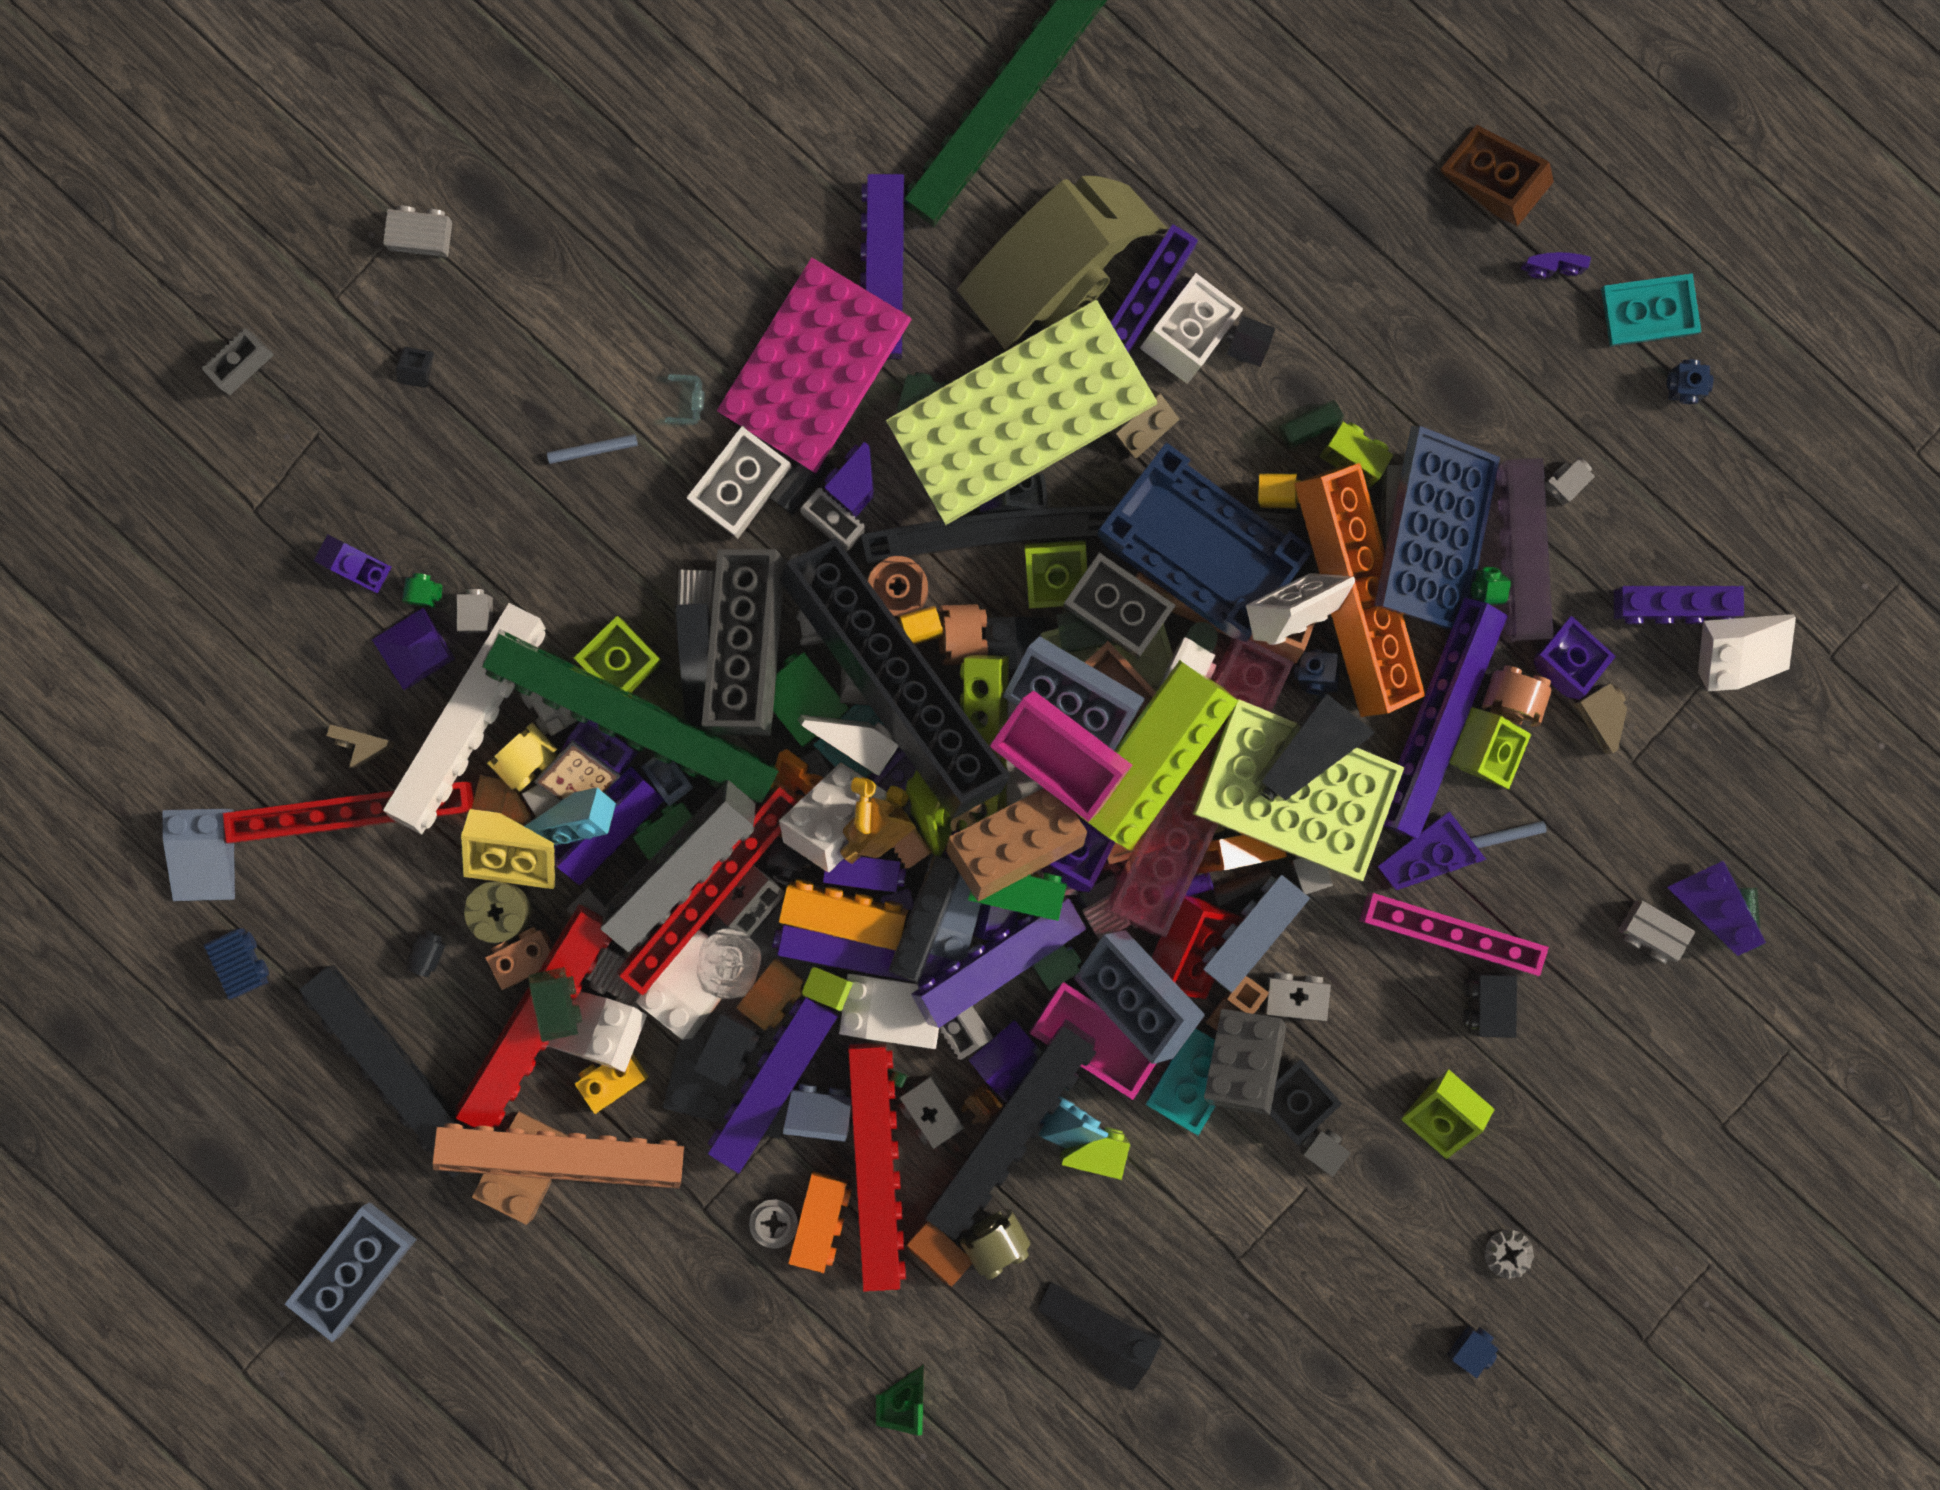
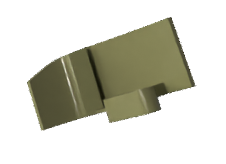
(1056, 256)

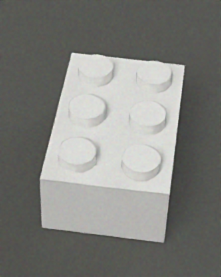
(739, 482)
(818, 819)

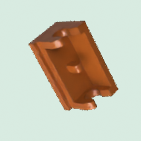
(938, 1253)

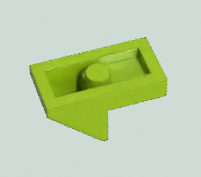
(827, 988)

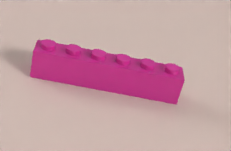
(1453, 934)

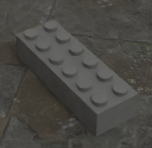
(743, 642)
(679, 866)

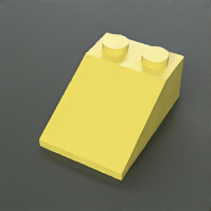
(506, 851)

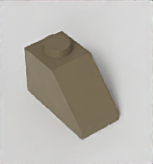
(1604, 715)

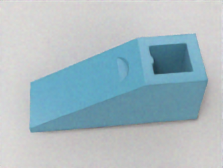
(576, 817)
(1071, 1126)

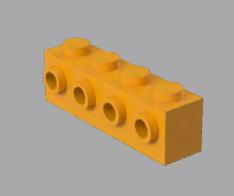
(843, 915)

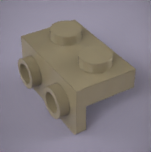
(1147, 427)

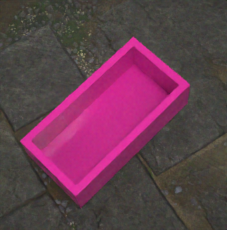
(1060, 755)
(1116, 1059)

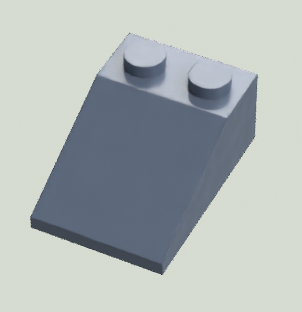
(198, 855)
(958, 924)
(819, 1113)

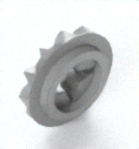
(762, 1232)
(1496, 1249)

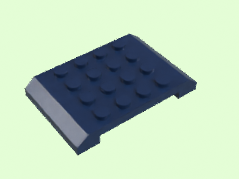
(1201, 543)

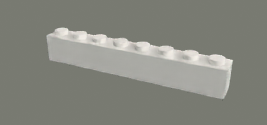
(458, 730)

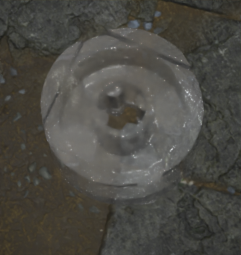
(725, 980)

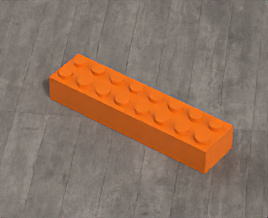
(1350, 544)

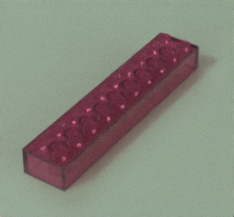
(1176, 840)

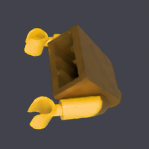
(876, 822)

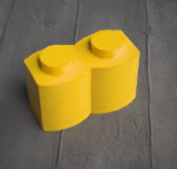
(1278, 491)
(921, 625)

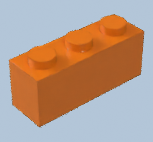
(820, 1222)

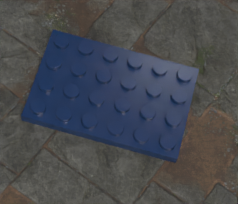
(1436, 527)

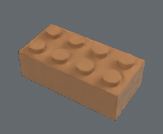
(1015, 842)

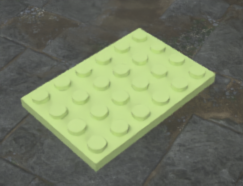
(1325, 822)

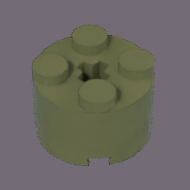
(482, 903)
(996, 1244)

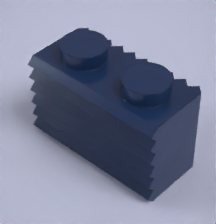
(237, 963)

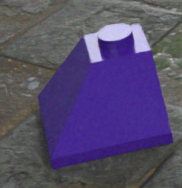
(413, 649)

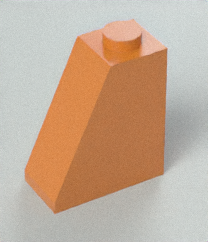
(1237, 852)

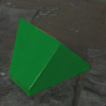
(902, 1404)

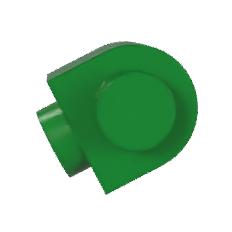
(1491, 586)
(421, 591)

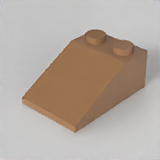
(516, 1195)

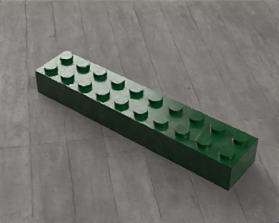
(627, 715)

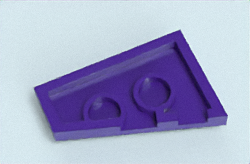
(1438, 850)
(1720, 906)

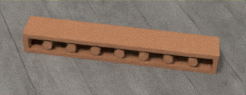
(558, 1157)

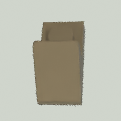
(366, 746)

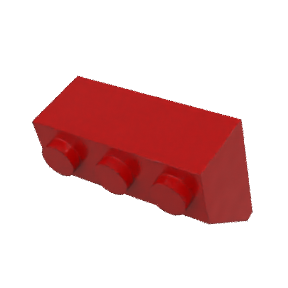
(1190, 937)

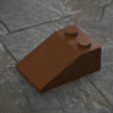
(1499, 174)

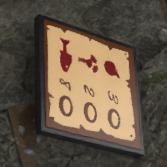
(576, 771)

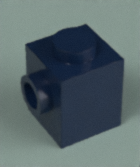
(1474, 1351)

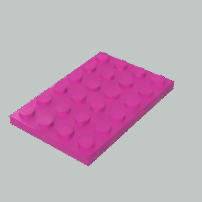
(814, 364)

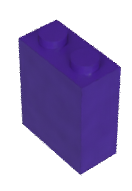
(868, 874)

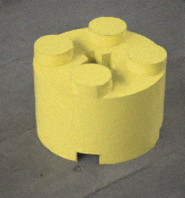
(522, 757)

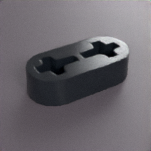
(1098, 891)

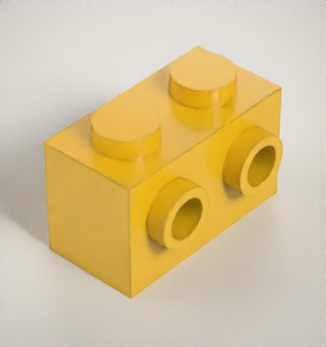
(604, 1084)

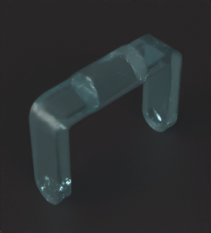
(697, 400)

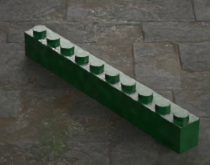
(999, 107)

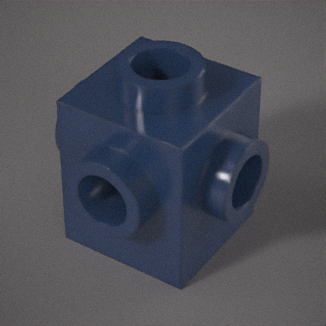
(1682, 388)
(1318, 672)

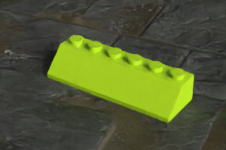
(1162, 751)

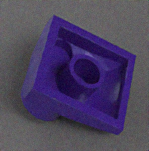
(1573, 659)
(1083, 865)

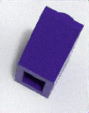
(352, 563)

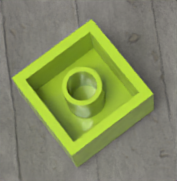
(619, 656)

